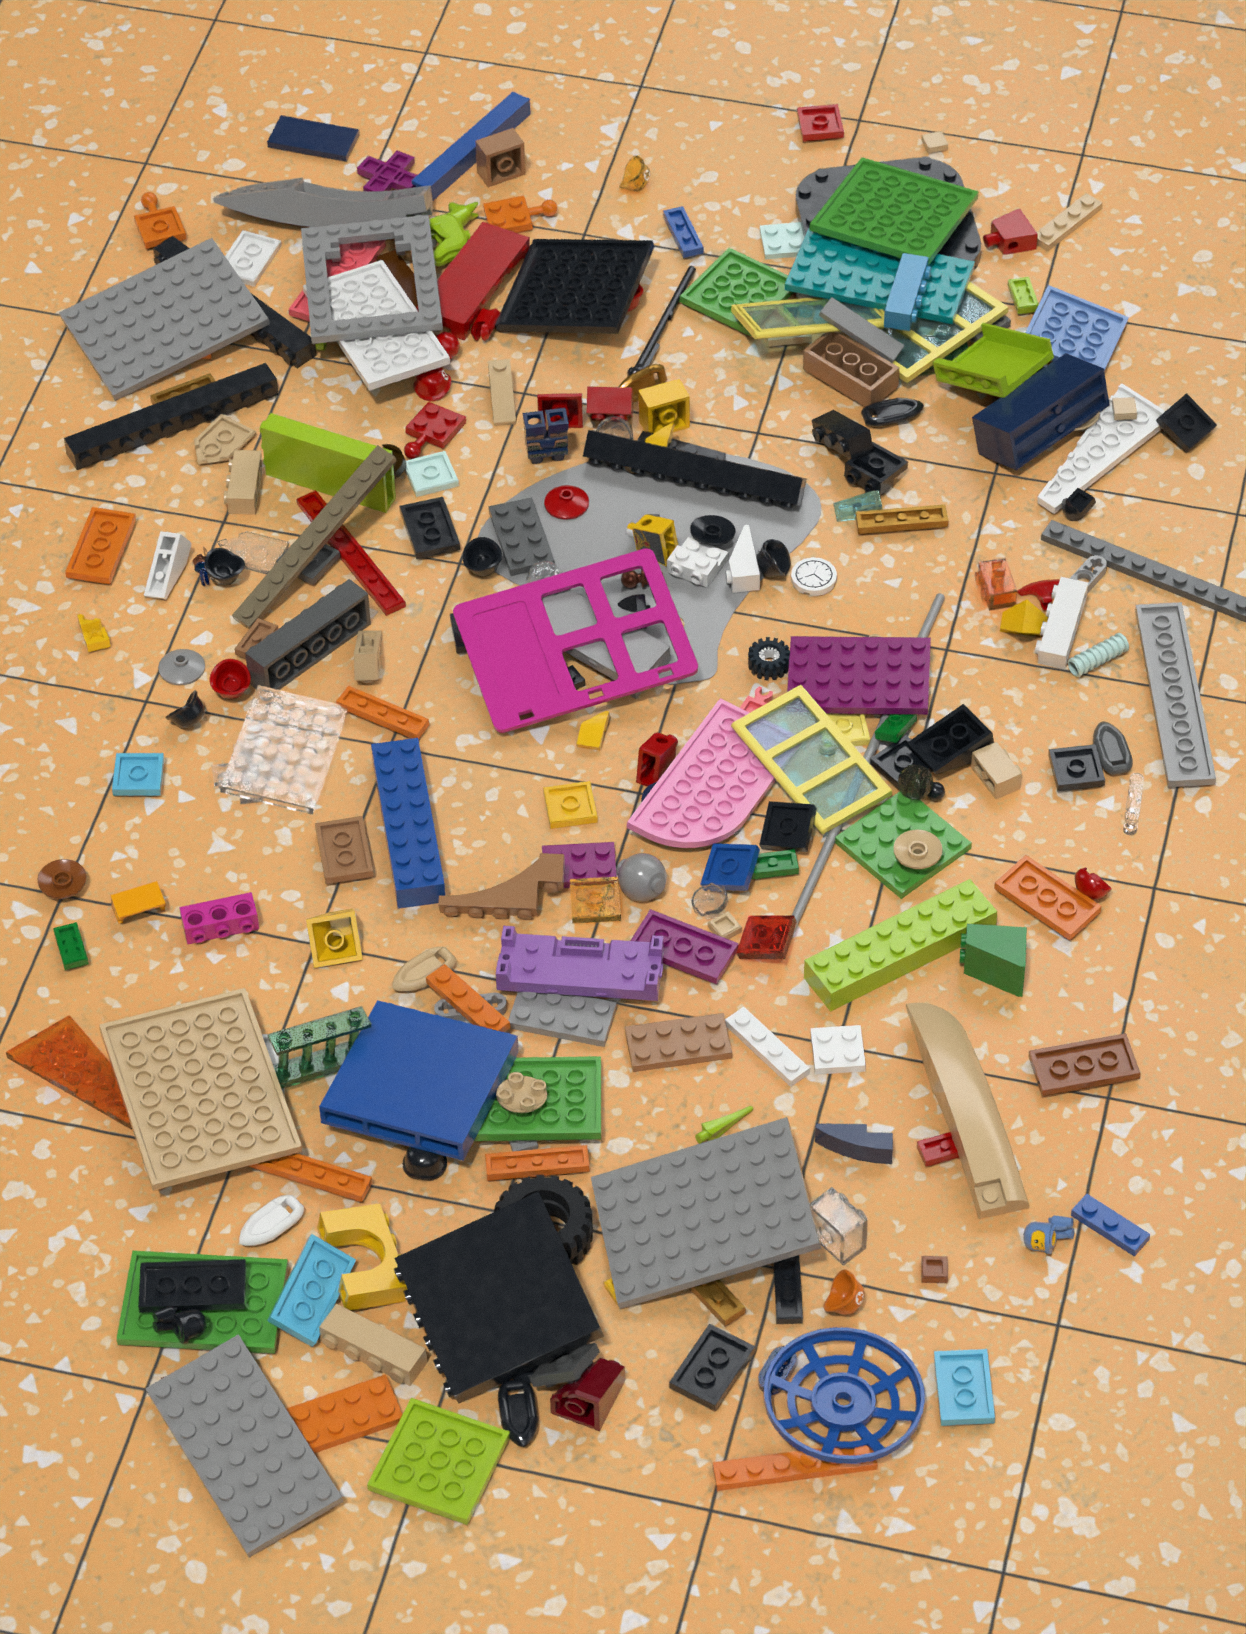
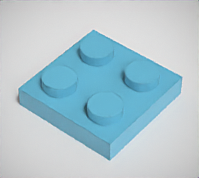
(138, 774)

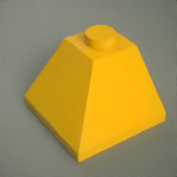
(334, 938)

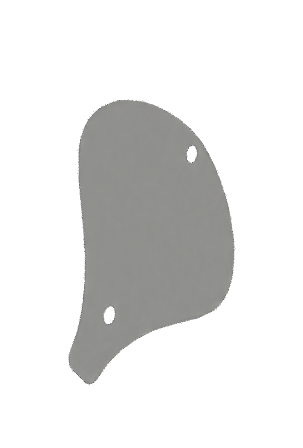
(618, 500)

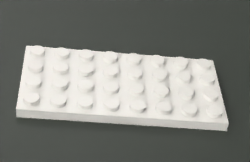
(382, 359)

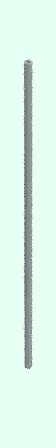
(870, 751)

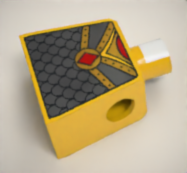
(654, 534)

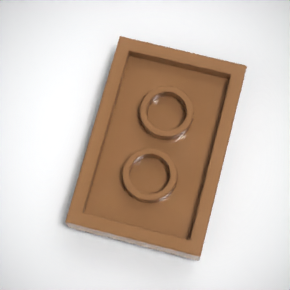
(344, 850)

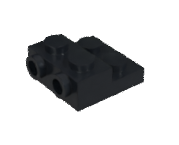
(875, 469)

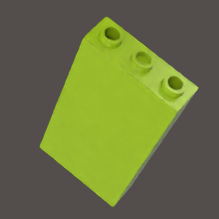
(319, 459)

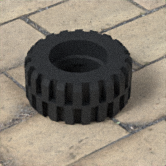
(562, 1202)

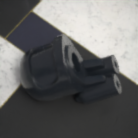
(185, 1324)

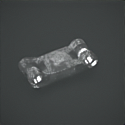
(1133, 804)

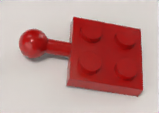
(432, 425)

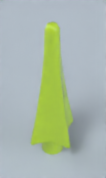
(716, 1128)

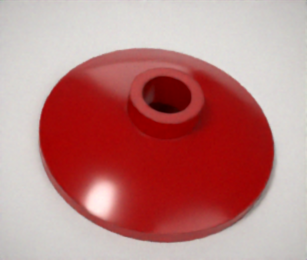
(566, 502)

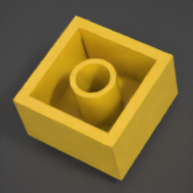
(664, 405)

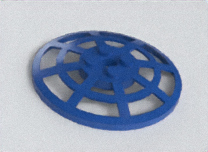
(845, 1386)

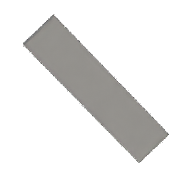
(861, 330)

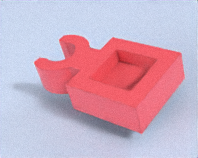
(751, 704)

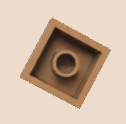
(500, 157)

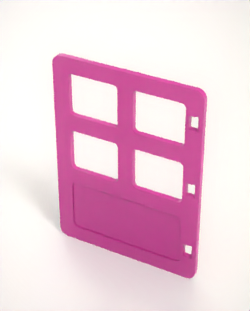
(522, 659)

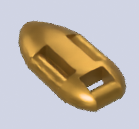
(645, 378)

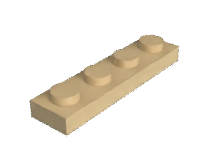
(1068, 221)

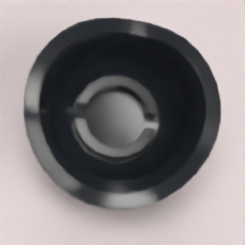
(482, 556)
(773, 559)
(223, 566)
(190, 713)
(423, 1164)

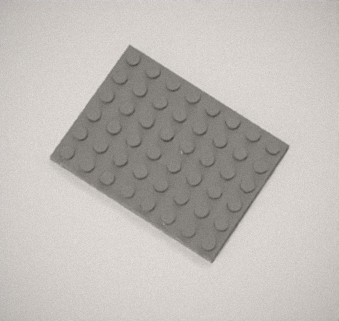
(163, 318)
(704, 1213)

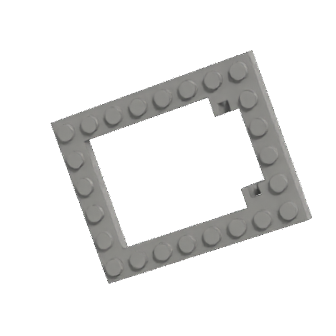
(323, 244)

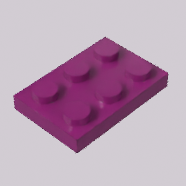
(585, 860)

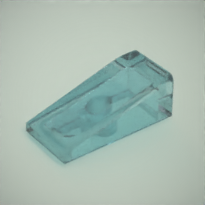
(846, 508)

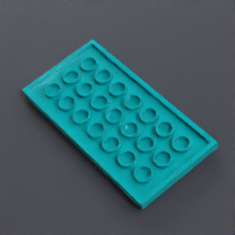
(865, 277)

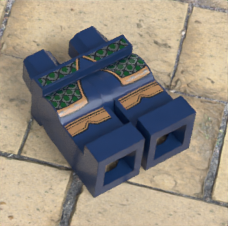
(547, 439)

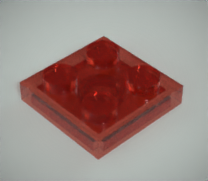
(766, 937)

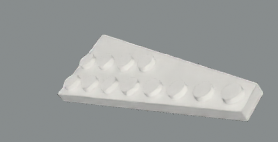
(1101, 449)

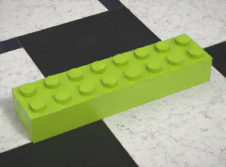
(897, 945)

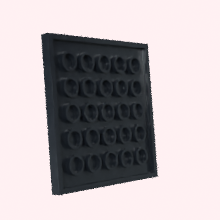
(575, 286)

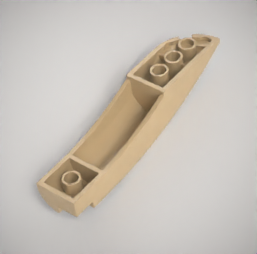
(968, 1111)

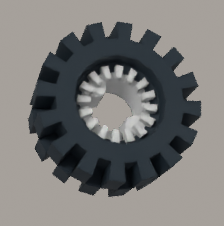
(768, 649)

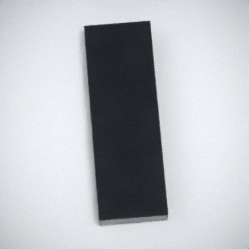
(788, 1291)

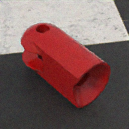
(485, 324)

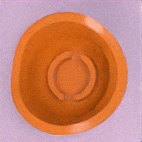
(845, 1294)

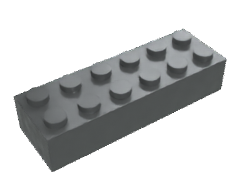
(309, 637)

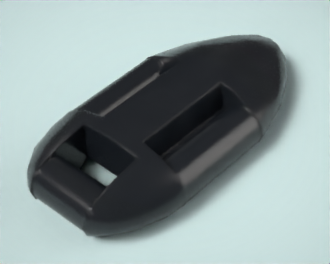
(891, 411)
(518, 1411)

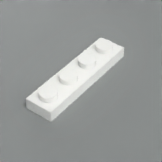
(767, 1046)

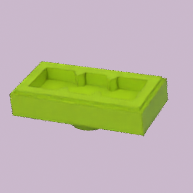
(1023, 295)

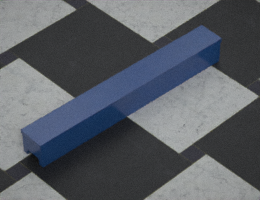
(462, 153)

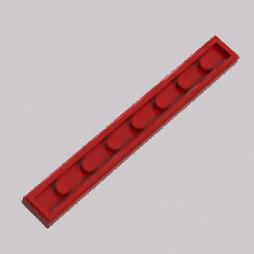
(356, 559)

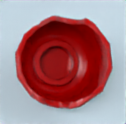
(1091, 884)

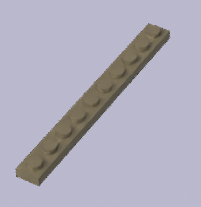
(314, 537)

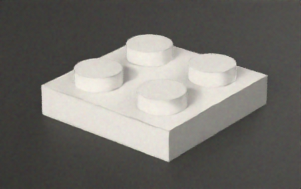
(837, 1049)

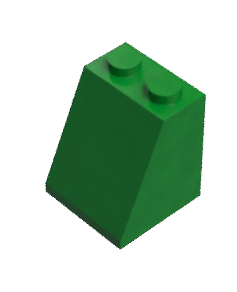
(995, 955)

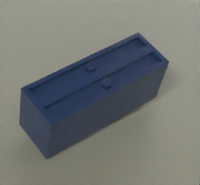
(1041, 411)

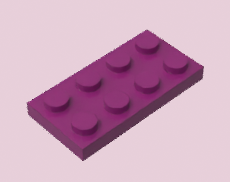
(688, 946)

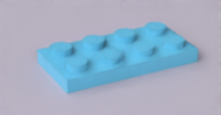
(310, 1290)

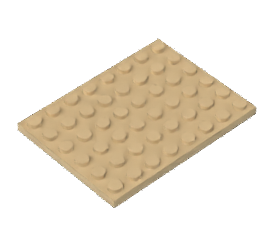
(199, 1089)

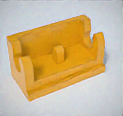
(137, 901)

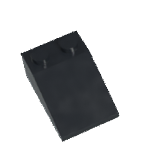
(951, 740)

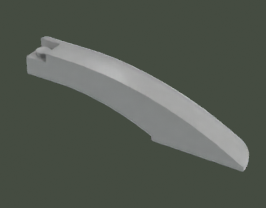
(315, 205)

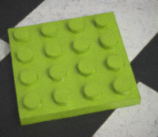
(438, 1461)

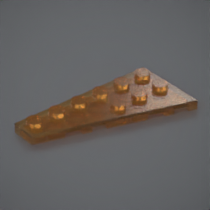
(75, 1065)

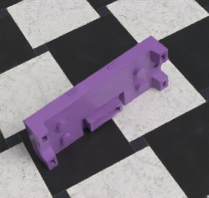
(580, 966)

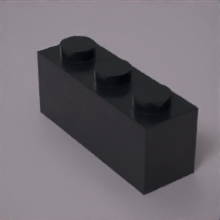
(842, 434)

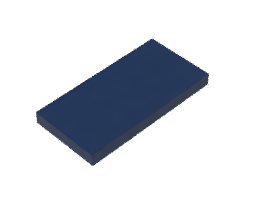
(313, 138)

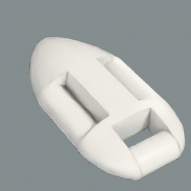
(271, 1221)

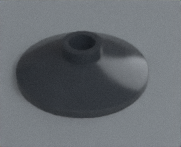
(712, 530)

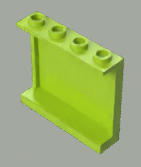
(996, 361)

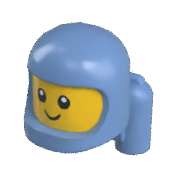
(1043, 1235)

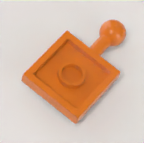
(514, 214)
(158, 224)

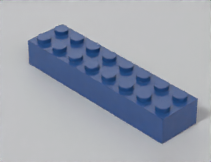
(408, 823)

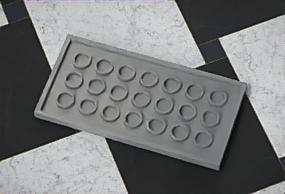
(244, 1445)

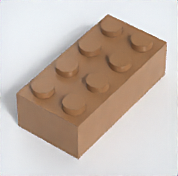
(850, 368)

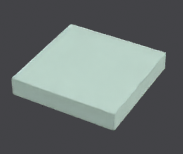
(431, 474)

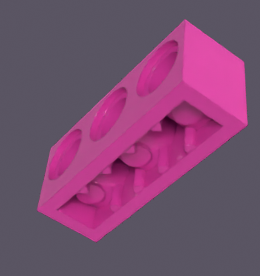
(219, 918)

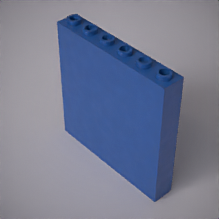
(419, 1080)

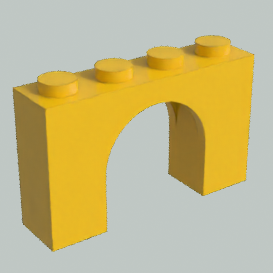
(369, 1228)

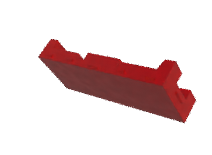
(477, 275)

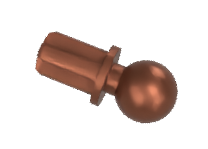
(631, 579)

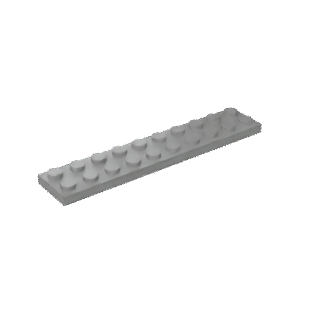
(1175, 695)

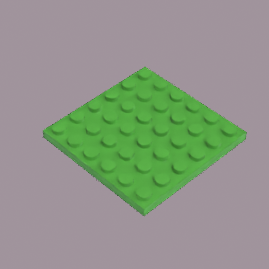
(894, 210)

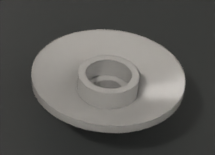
(181, 667)

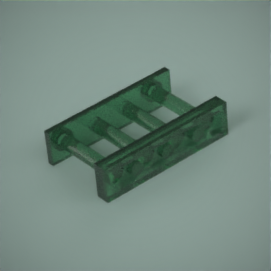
(303, 1036)

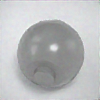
(641, 877)

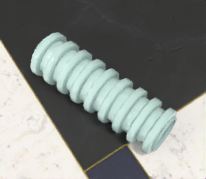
(1098, 654)

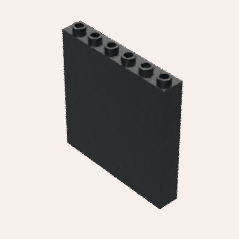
(497, 1298)

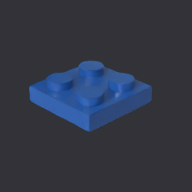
(731, 866)

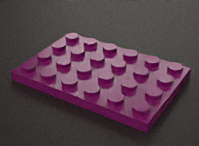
(863, 673)

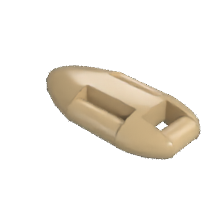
(414, 972)

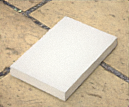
(252, 255)

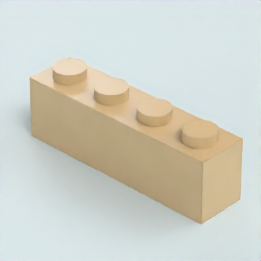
(373, 1345)

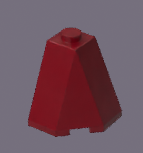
(591, 1396)

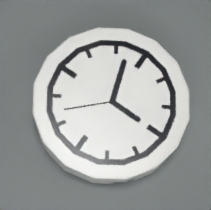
(813, 576)

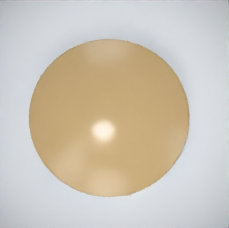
(521, 1093)

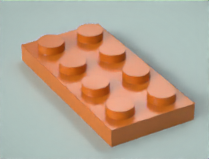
(100, 545)
(1047, 897)
(347, 1414)

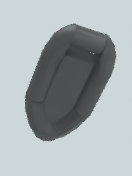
(1112, 749)

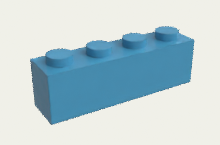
(906, 292)

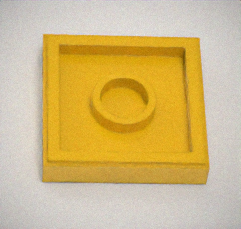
(570, 805)

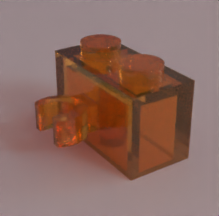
(996, 584)

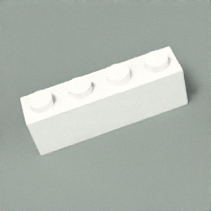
(1062, 622)

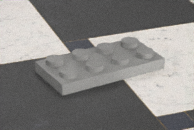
(563, 1016)

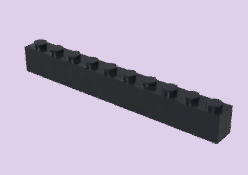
(279, 336)
(171, 416)
(694, 467)

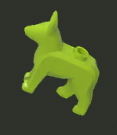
(449, 231)

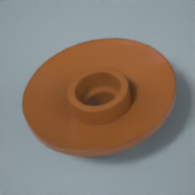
(62, 878)

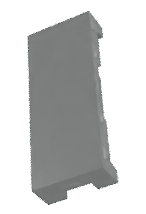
(573, 612)

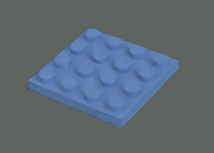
(1077, 327)

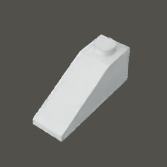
(167, 564)
(743, 565)

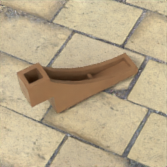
(515, 896)

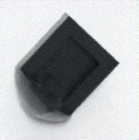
(1077, 505)
(634, 603)

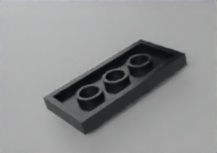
(192, 1285)

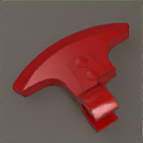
(1041, 589)

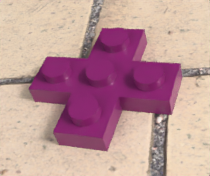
(387, 174)

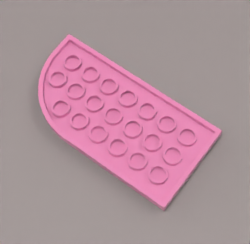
(706, 787)

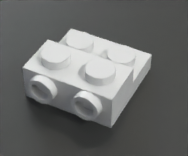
(696, 562)

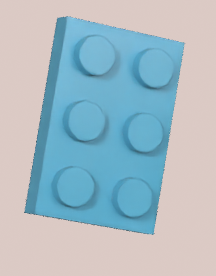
(964, 1387)

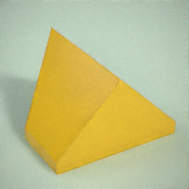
(1023, 619)

